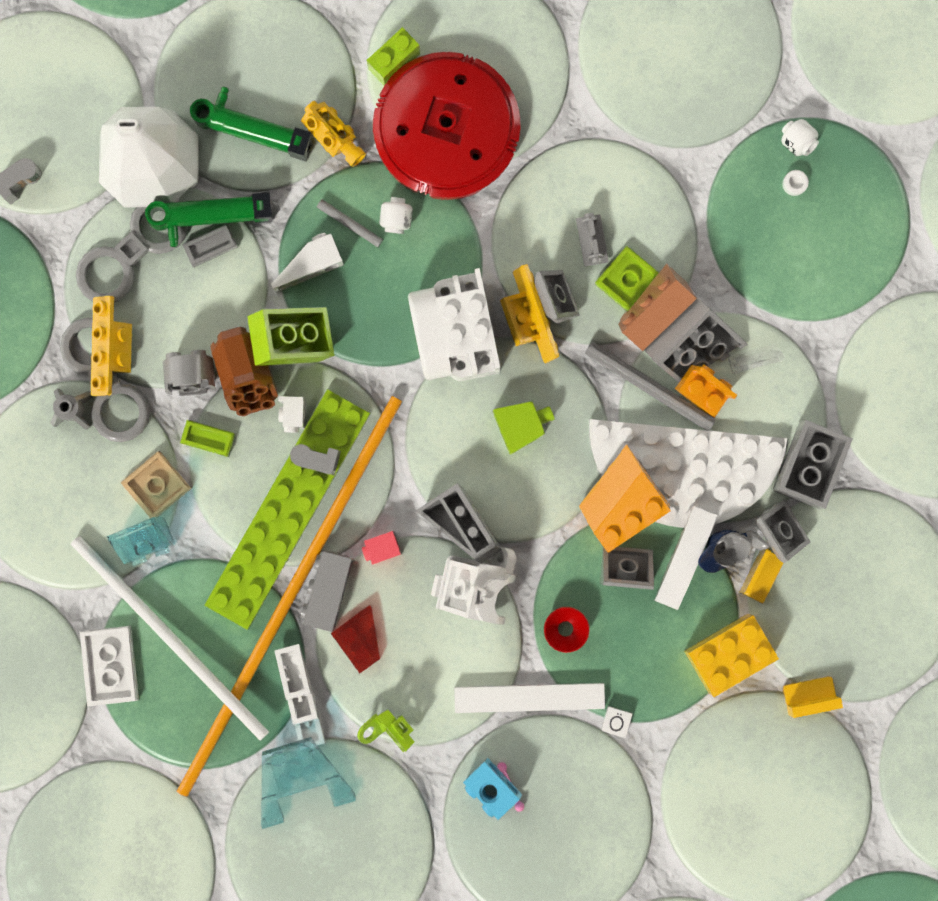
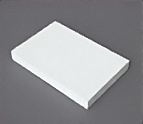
(109, 666)

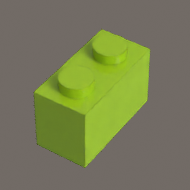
(393, 55)

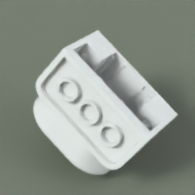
(454, 329)

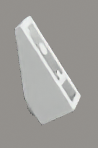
(313, 260)

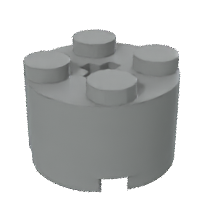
(188, 373)

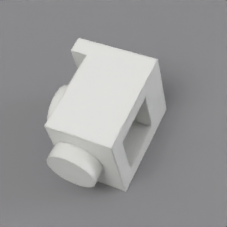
(292, 413)

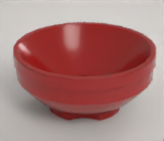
(566, 643)

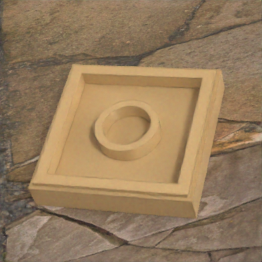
(156, 485)

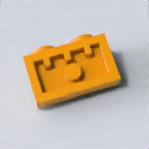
(705, 389)

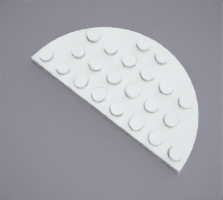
(694, 466)

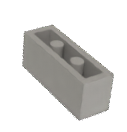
(326, 591)

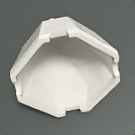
(147, 156)

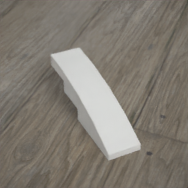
(685, 557)
(299, 694)

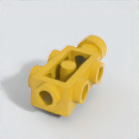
(330, 132)

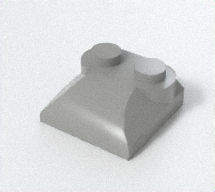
(555, 295)
(782, 531)

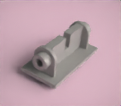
(592, 239)

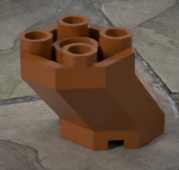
(244, 385)

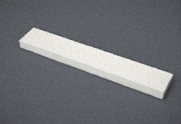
(529, 697)

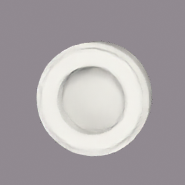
(795, 182)

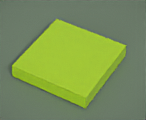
(626, 278)

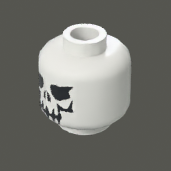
(799, 137)

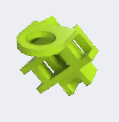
(395, 727)

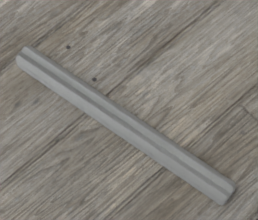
(650, 386)

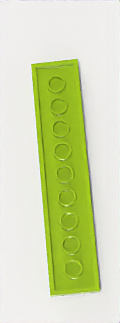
(285, 514)

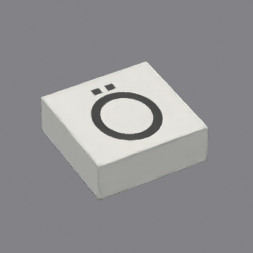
(616, 721)

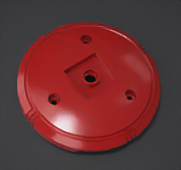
(440, 157)

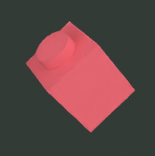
(381, 548)

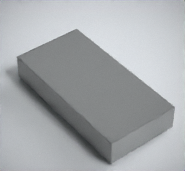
(210, 245)

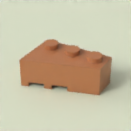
(656, 308)

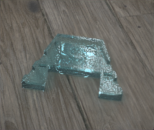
(294, 770)

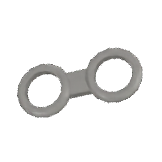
(128, 253)
(117, 388)

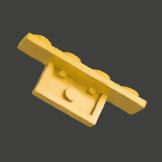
(527, 317)
(109, 346)

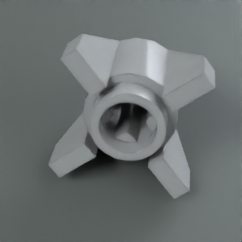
(75, 410)

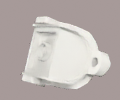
(473, 587)

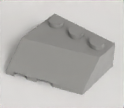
(693, 339)

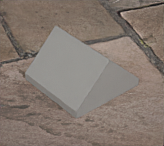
(627, 568)

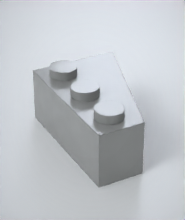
(461, 523)

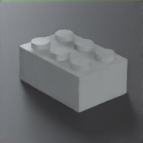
(812, 464)

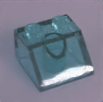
(142, 540)

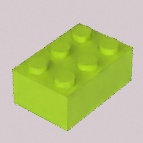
(290, 336)

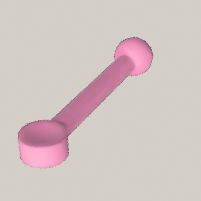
(519, 806)

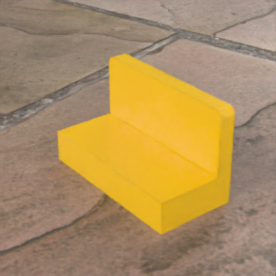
(761, 576)
(811, 697)

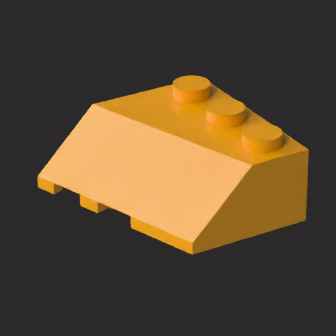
(623, 501)

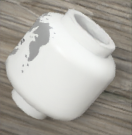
(396, 215)

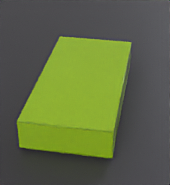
(207, 438)

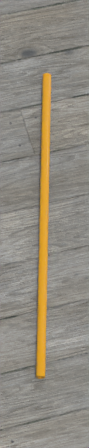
(290, 593)

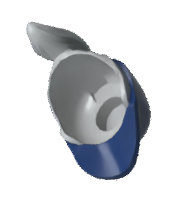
(729, 548)

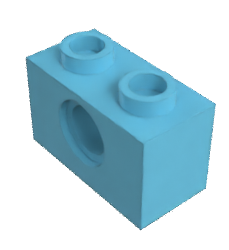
(506, 795)

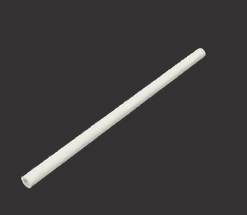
(170, 638)

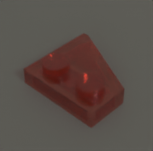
(359, 639)

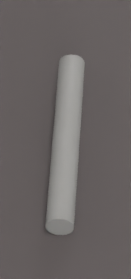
(349, 223)

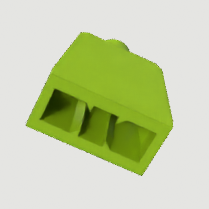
(521, 424)

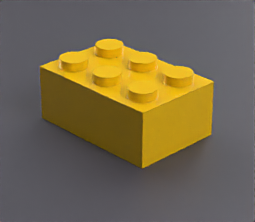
(731, 655)

